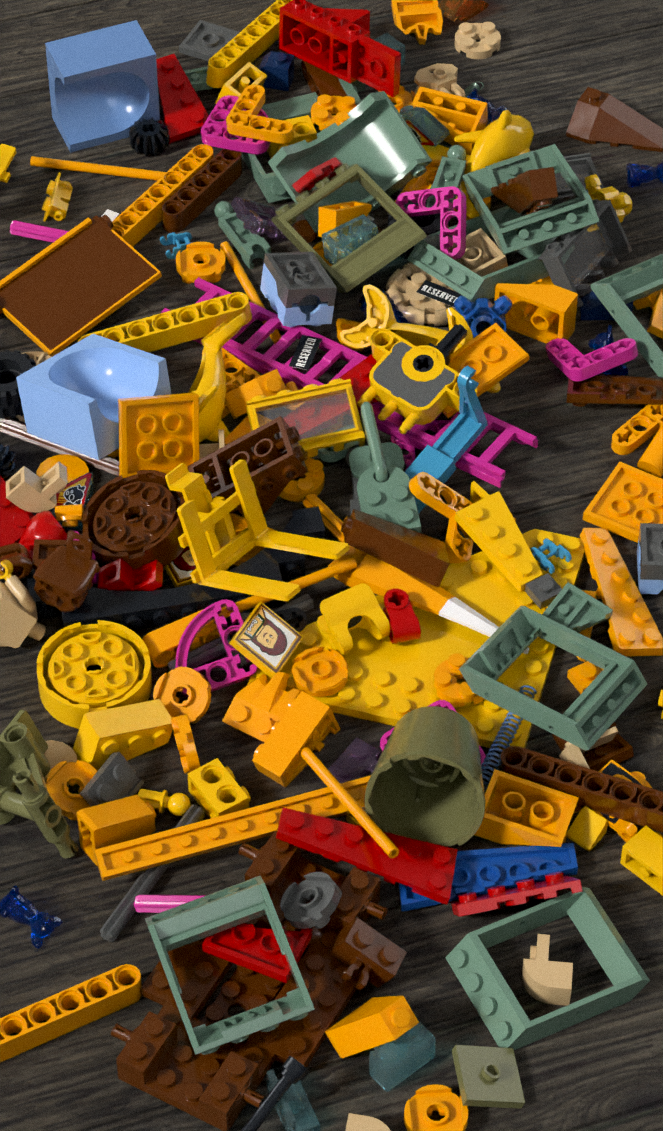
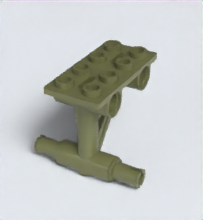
(25, 767)

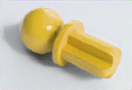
(176, 804)

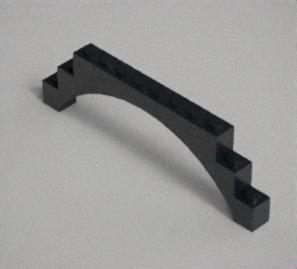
(165, 606)

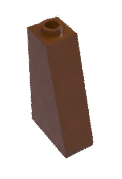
(397, 546)

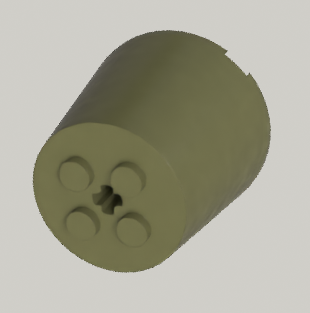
(429, 779)

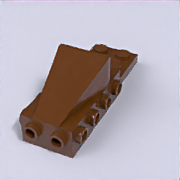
(271, 458)

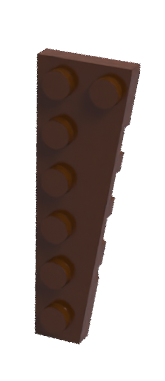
(615, 390)

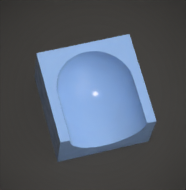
(78, 391)

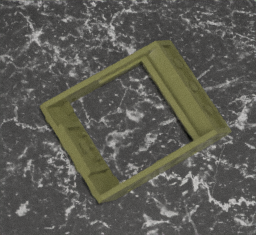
(369, 256)

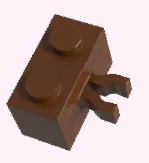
(367, 951)

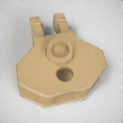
(442, 79)

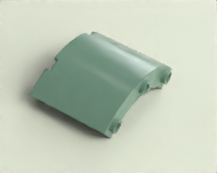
(372, 138)

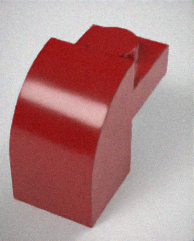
(122, 577)

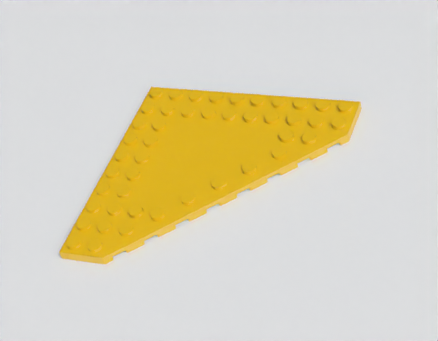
(399, 677)

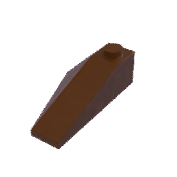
(607, 119)

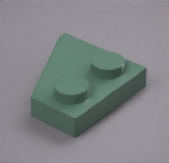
(577, 609)

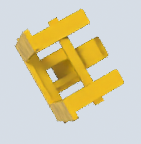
(209, 526)

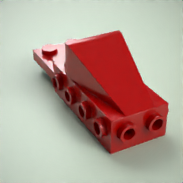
(339, 44)

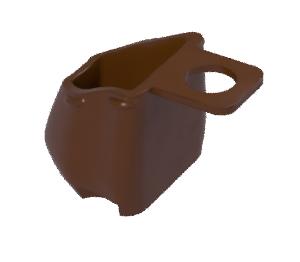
(66, 574)

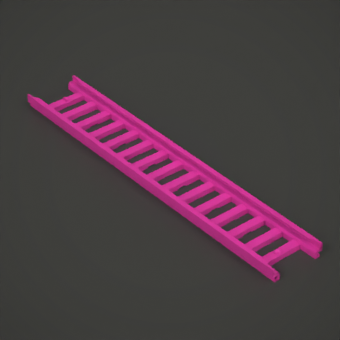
(416, 437)

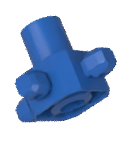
(483, 312)

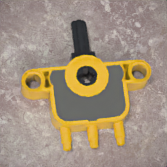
(413, 378)

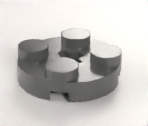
(324, 899)

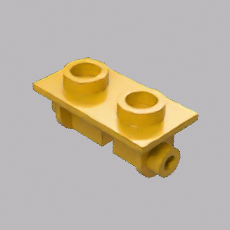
(58, 200)

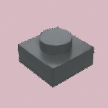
(543, 590)

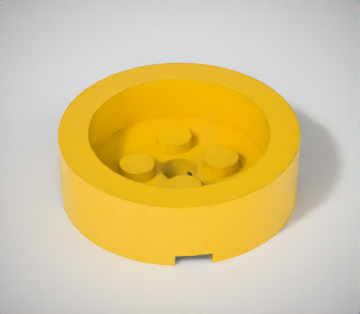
(71, 690)

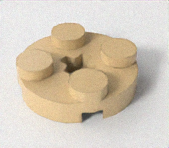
(470, 32)

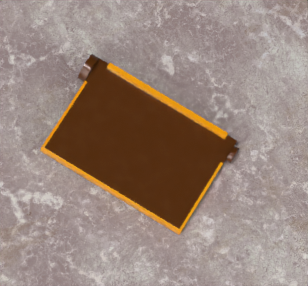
(74, 284)

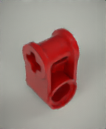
(401, 617)

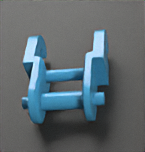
(176, 239)
(557, 551)

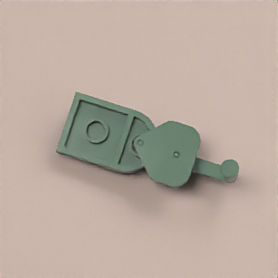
(382, 482)

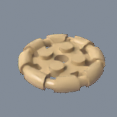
(422, 308)

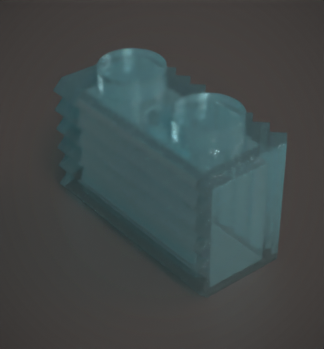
(402, 1057)

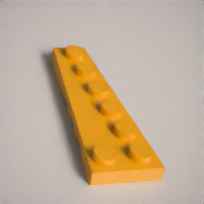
(631, 624)

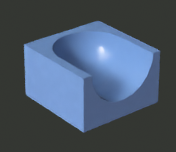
(102, 84)

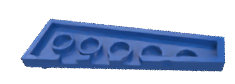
(496, 867)

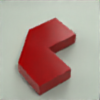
(315, 174)

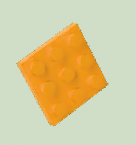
(158, 432)
(626, 501)

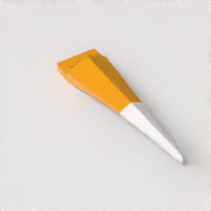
(384, 577)

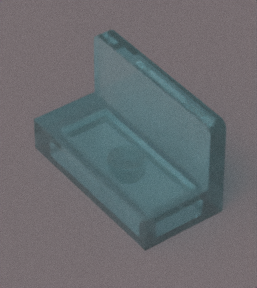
(294, 1107)

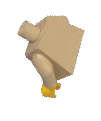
(17, 611)

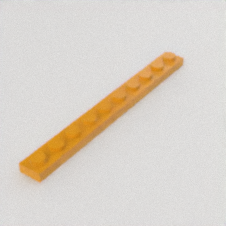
(219, 831)

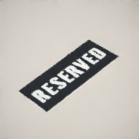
(438, 293)
(305, 352)

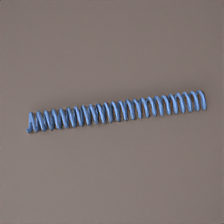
(502, 740)

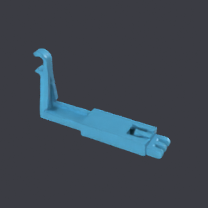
(441, 457)

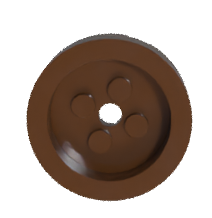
(136, 539)

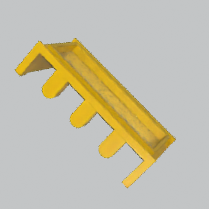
(321, 414)

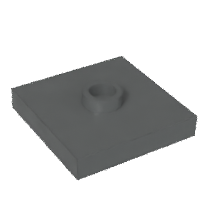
(206, 40)

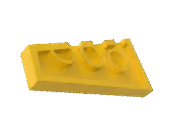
(499, 537)

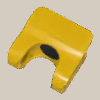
(350, 610)

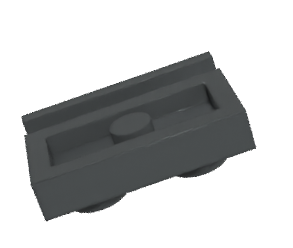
(112, 781)

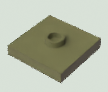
(488, 1076)

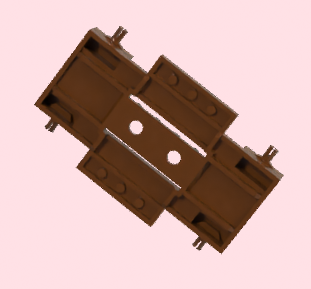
(221, 1083)

